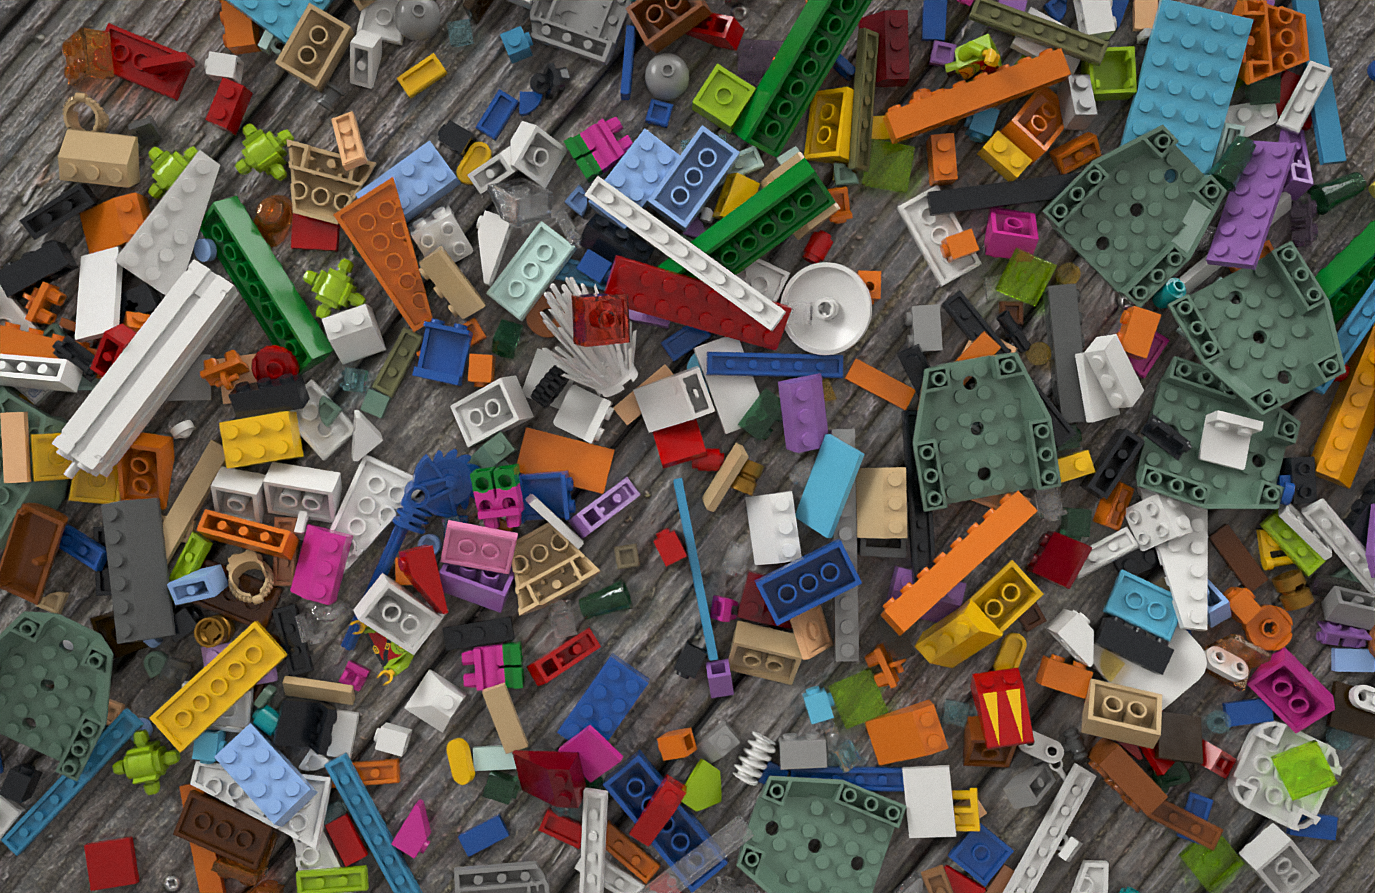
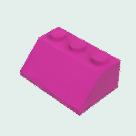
(321, 564)
(1291, 691)

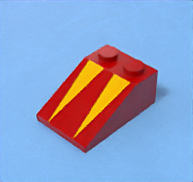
(1002, 708)

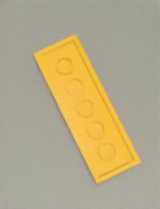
(218, 686)

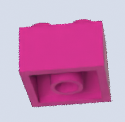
(1009, 230)

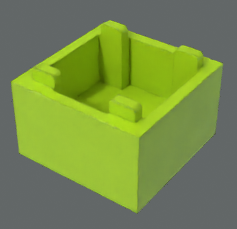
(1115, 76)
(723, 98)

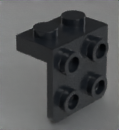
(305, 724)

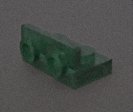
(762, 416)

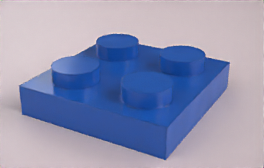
(980, 854)

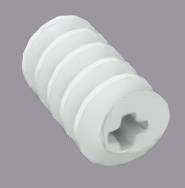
(755, 759)

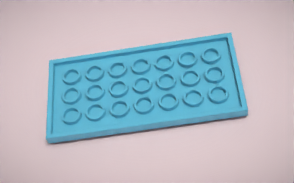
(1188, 78)

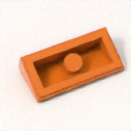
(1076, 153)
(1113, 510)

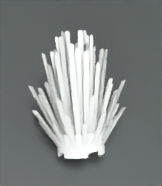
(598, 367)

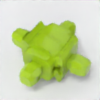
(264, 152)
(167, 168)
(334, 288)
(146, 762)

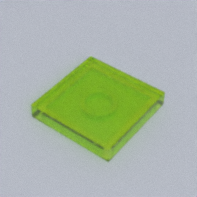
(889, 166)
(1025, 277)
(858, 698)
(1304, 770)
(1211, 866)

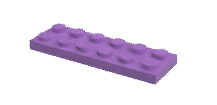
(1252, 207)

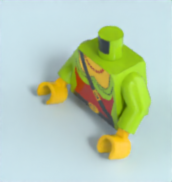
(975, 58)
(388, 653)

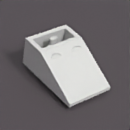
(674, 399)

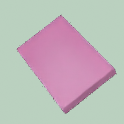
(478, 547)

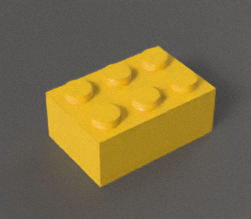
(261, 439)

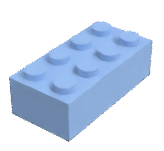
(639, 172)
(693, 178)
(419, 180)
(265, 775)

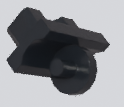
(550, 81)

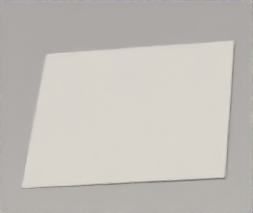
(540, 366)

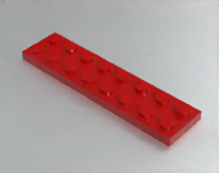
(688, 303)

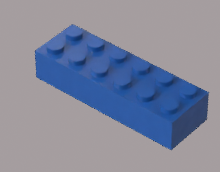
(633, 787)

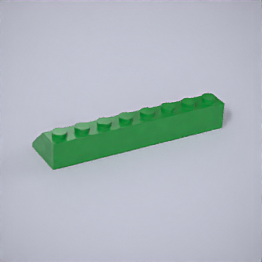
(798, 72)
(762, 220)
(1349, 273)
(264, 283)

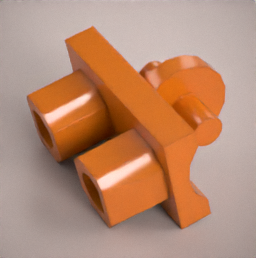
(41, 301)
(225, 372)
(888, 675)

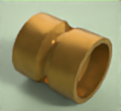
(746, 478)
(1293, 591)
(214, 630)

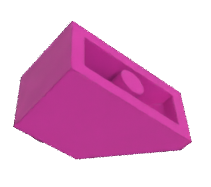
(414, 832)

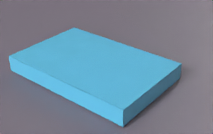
(1142, 605)

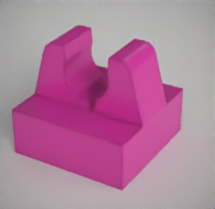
(722, 608)
(355, 675)

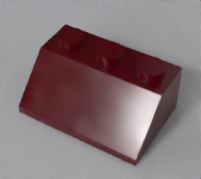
(892, 46)

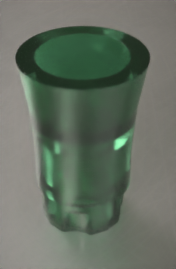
(1233, 162)
(1336, 191)
(606, 600)

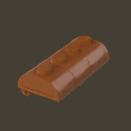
(31, 551)

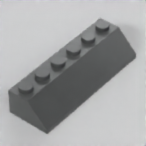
(138, 570)

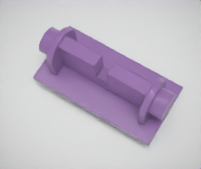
(1350, 635)

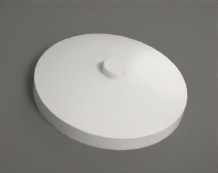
(839, 308)

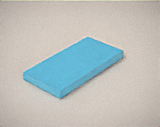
(829, 485)

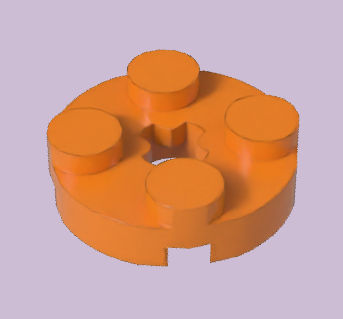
(1281, 628)

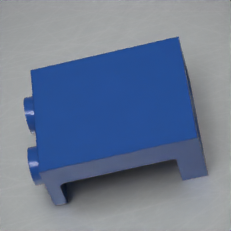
(444, 352)
(552, 490)

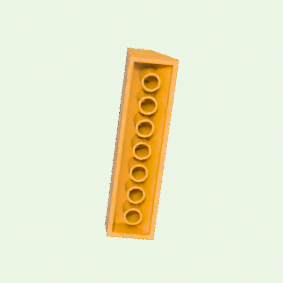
(1349, 419)

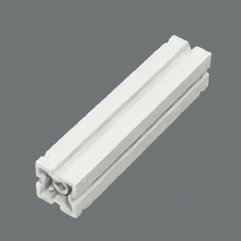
(146, 371)

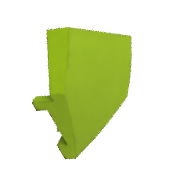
(703, 787)

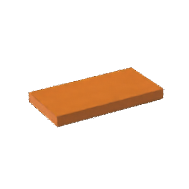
(548, 452)

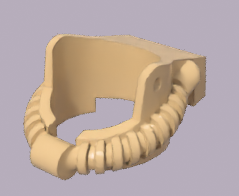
(71, 117)
(241, 563)

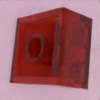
(600, 319)

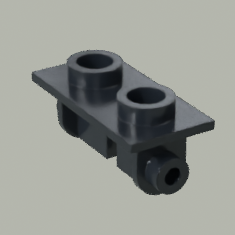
(76, 354)
(1165, 437)

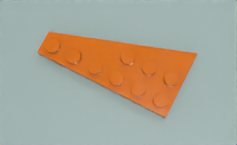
(383, 240)

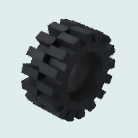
(549, 387)

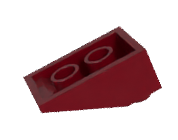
(1058, 559)
(753, 605)
(551, 776)

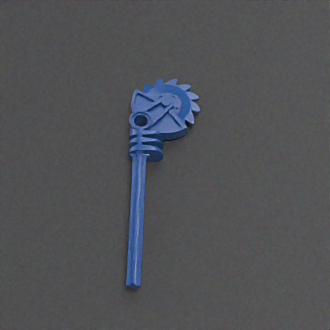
(444, 487)

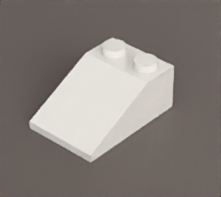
(492, 410)
(397, 614)
(1279, 861)

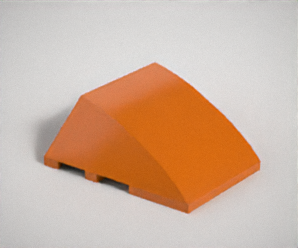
(1275, 40)

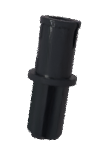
(1013, 331)

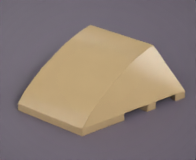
(321, 182)
(548, 568)

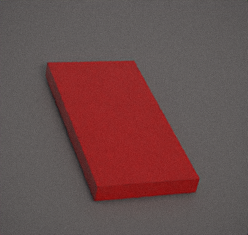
(126, 56)

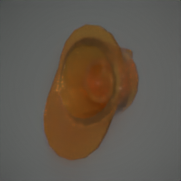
(274, 218)

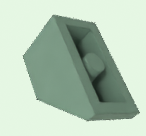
(494, 451)

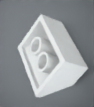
(302, 489)
(773, 528)

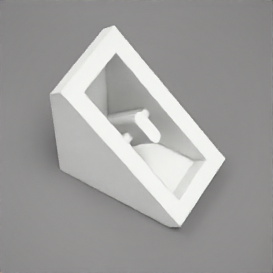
(364, 436)

